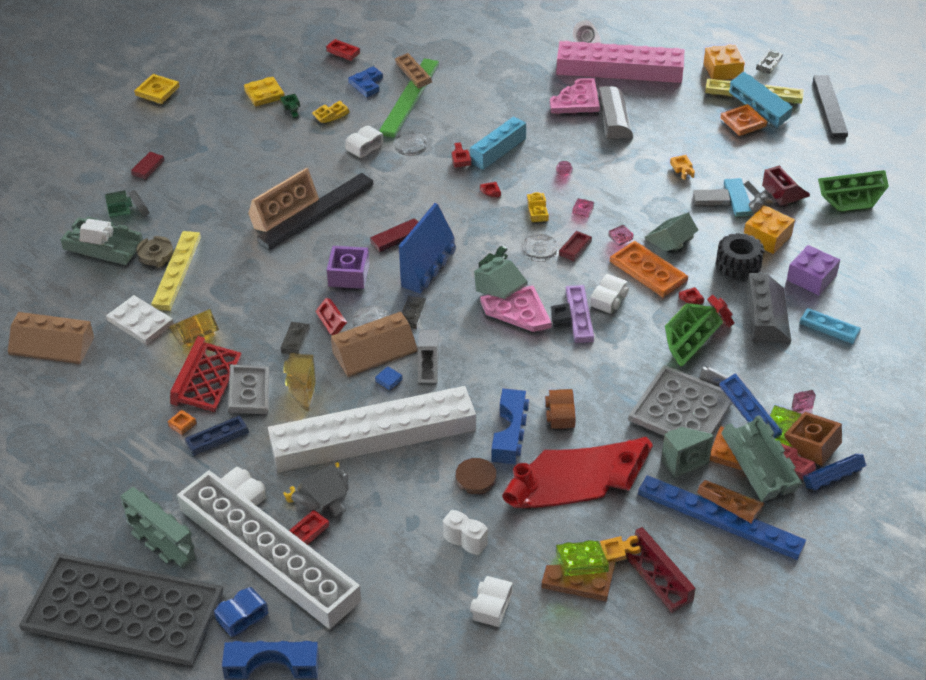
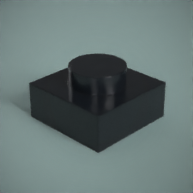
(561, 314)

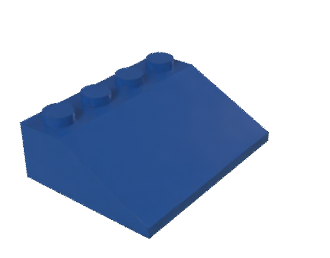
(425, 250)

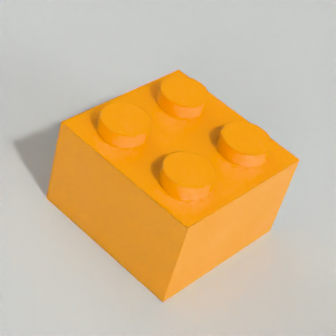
(723, 62)
(770, 228)

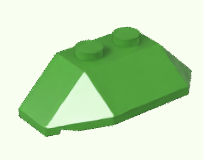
(854, 190)
(690, 330)

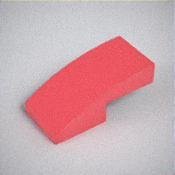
(802, 465)

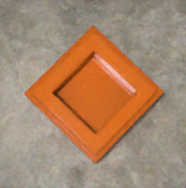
(181, 422)

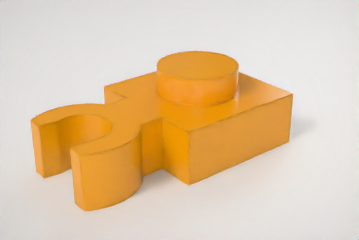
(683, 165)
(616, 549)

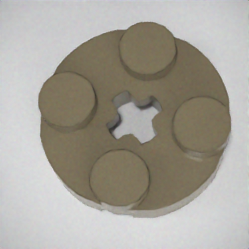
(148, 252)

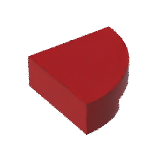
(490, 189)
(691, 296)

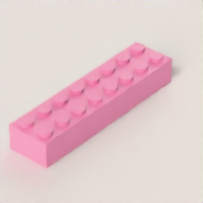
(620, 61)

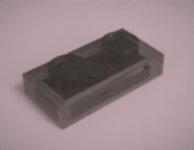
(769, 61)
(413, 310)
(295, 338)

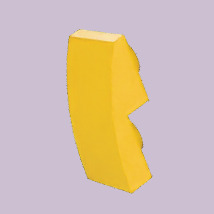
(327, 114)
(537, 207)

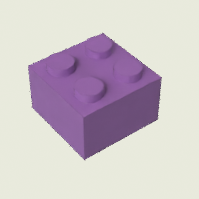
(348, 267)
(813, 269)

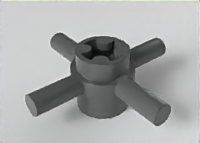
(760, 199)

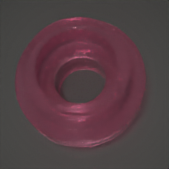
(564, 168)

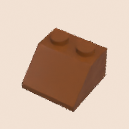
(815, 437)

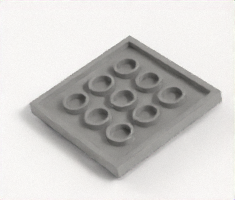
(680, 401)

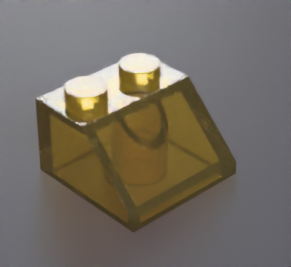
(192, 327)
(300, 378)

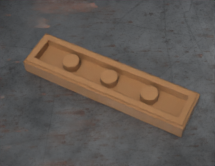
(413, 70)

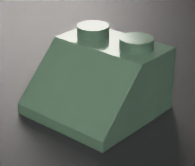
(673, 232)
(499, 278)
(686, 450)

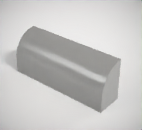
(614, 113)

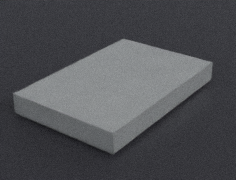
(248, 389)

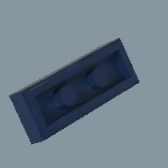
(216, 435)

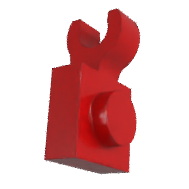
(460, 157)

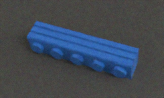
(834, 471)

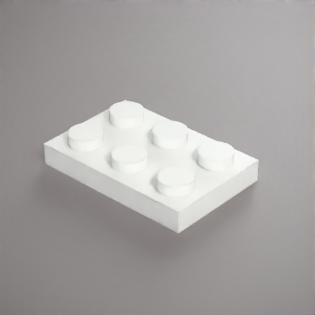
(140, 319)

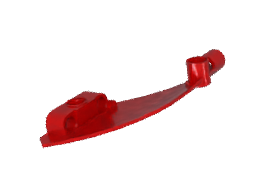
(576, 474)

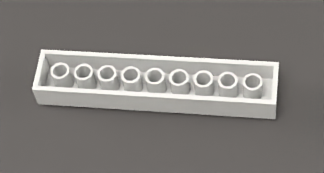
(371, 428)
(270, 549)

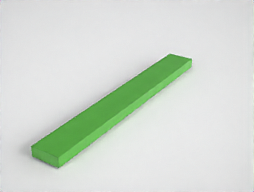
(406, 102)

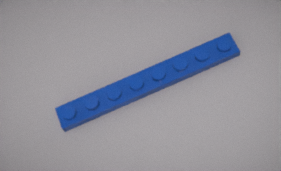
(715, 515)

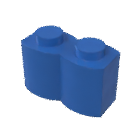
(241, 611)

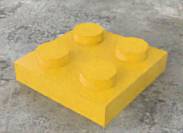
(157, 88)
(263, 91)

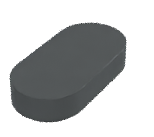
(139, 203)

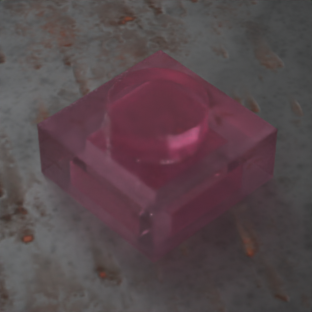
(583, 207)
(621, 235)
(803, 400)

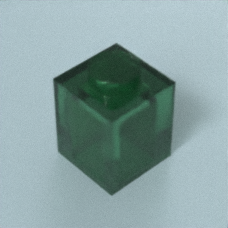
(118, 203)

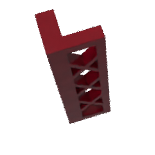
(666, 570)

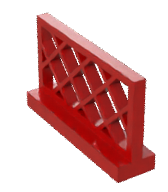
(189, 373)

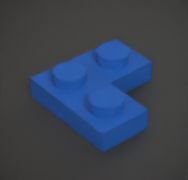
(365, 81)

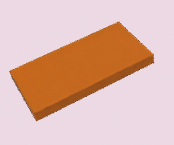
(649, 268)

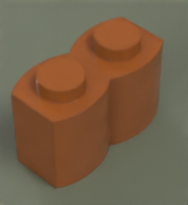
(561, 408)

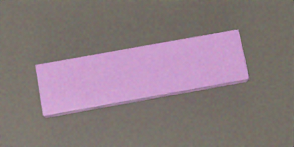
(580, 314)

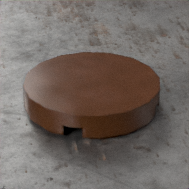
(476, 475)

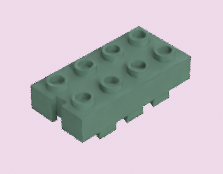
(117, 249)
(762, 458)
(158, 528)

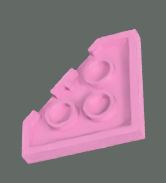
(577, 98)
(519, 309)

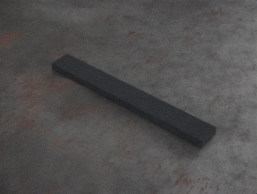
(315, 211)

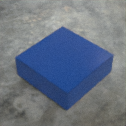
(388, 378)

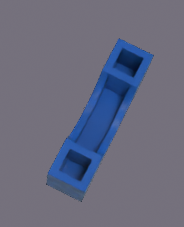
(506, 443)
(244, 657)

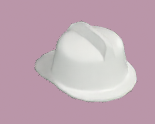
(586, 32)

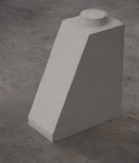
(428, 356)

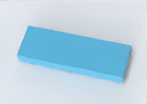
(738, 197)
(830, 325)

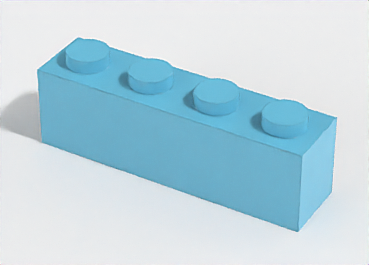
(761, 99)
(498, 143)

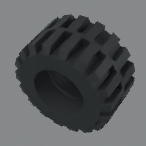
(739, 255)

